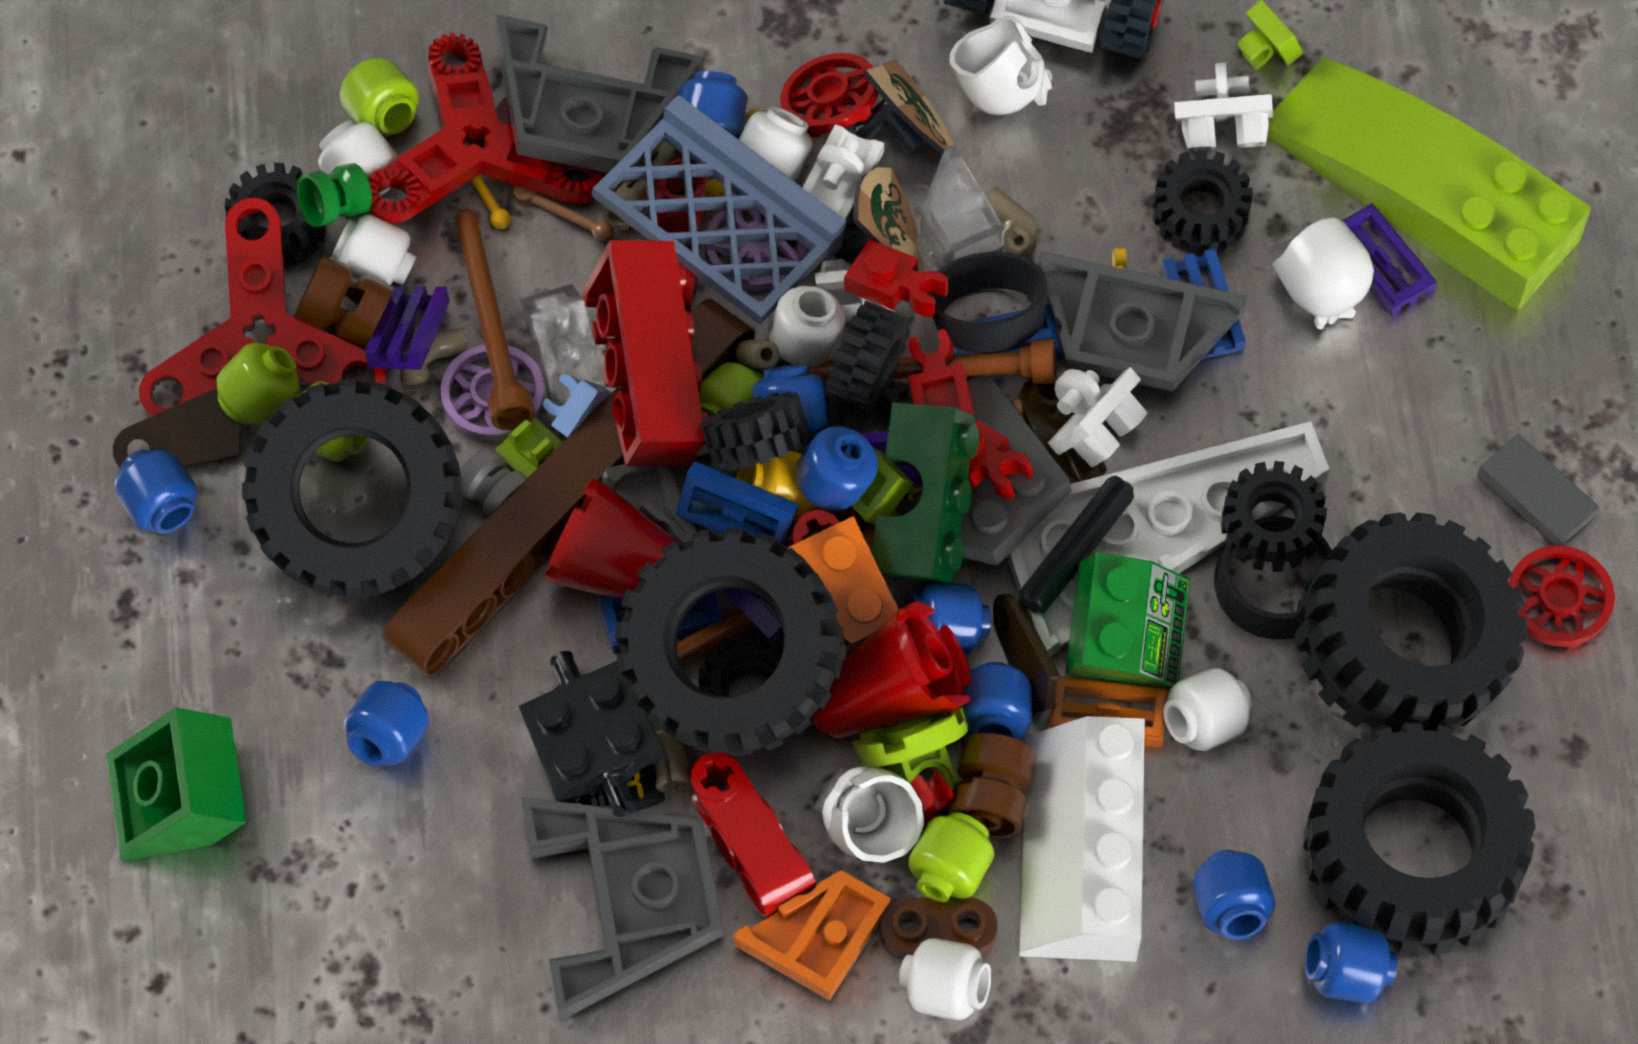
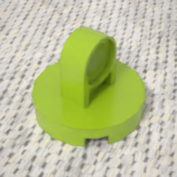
(914, 745)

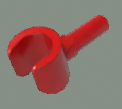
(933, 794)

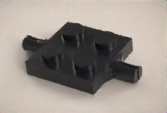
(591, 734)

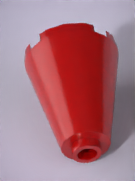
(605, 544)
(897, 676)

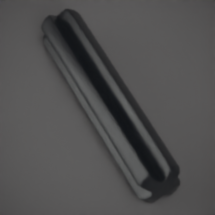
(1076, 544)

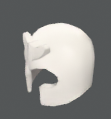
(1000, 68)
(1326, 271)
(871, 813)

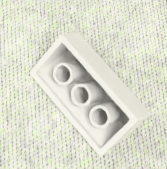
(1084, 841)

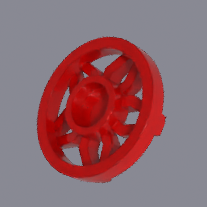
(830, 92)
(1563, 595)

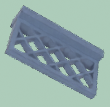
(757, 187)

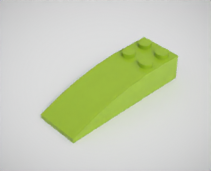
(1432, 178)

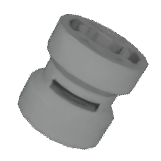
(489, 480)

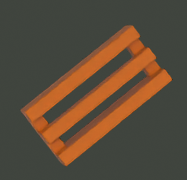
(1111, 691)

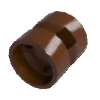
(325, 293)
(994, 776)

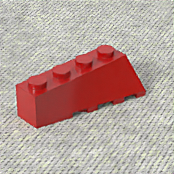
(648, 351)

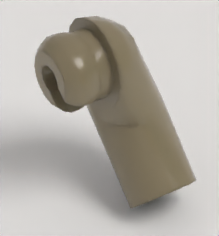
(1018, 224)
(445, 344)
(758, 355)

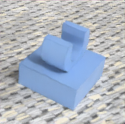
(582, 402)

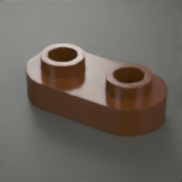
(937, 921)

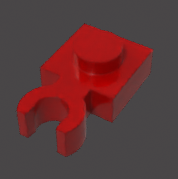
(891, 275)
(938, 382)
(996, 461)

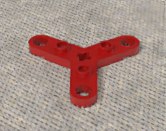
(445, 161)
(255, 294)

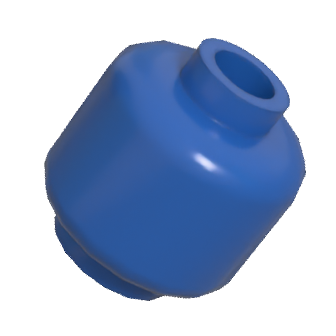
(718, 98)
(797, 380)
(836, 468)
(156, 491)
(959, 608)
(998, 701)
(385, 723)
(1233, 894)
(1350, 962)

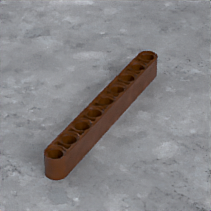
(529, 523)

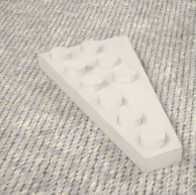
(1172, 512)

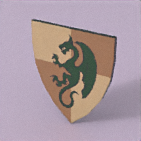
(902, 111)
(881, 216)

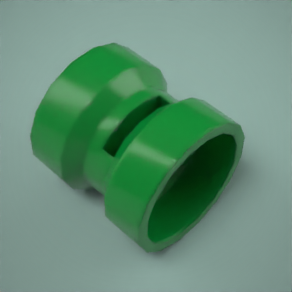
(336, 194)

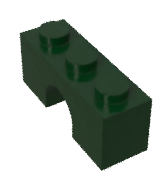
(927, 539)

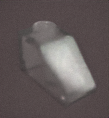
(957, 215)
(561, 339)

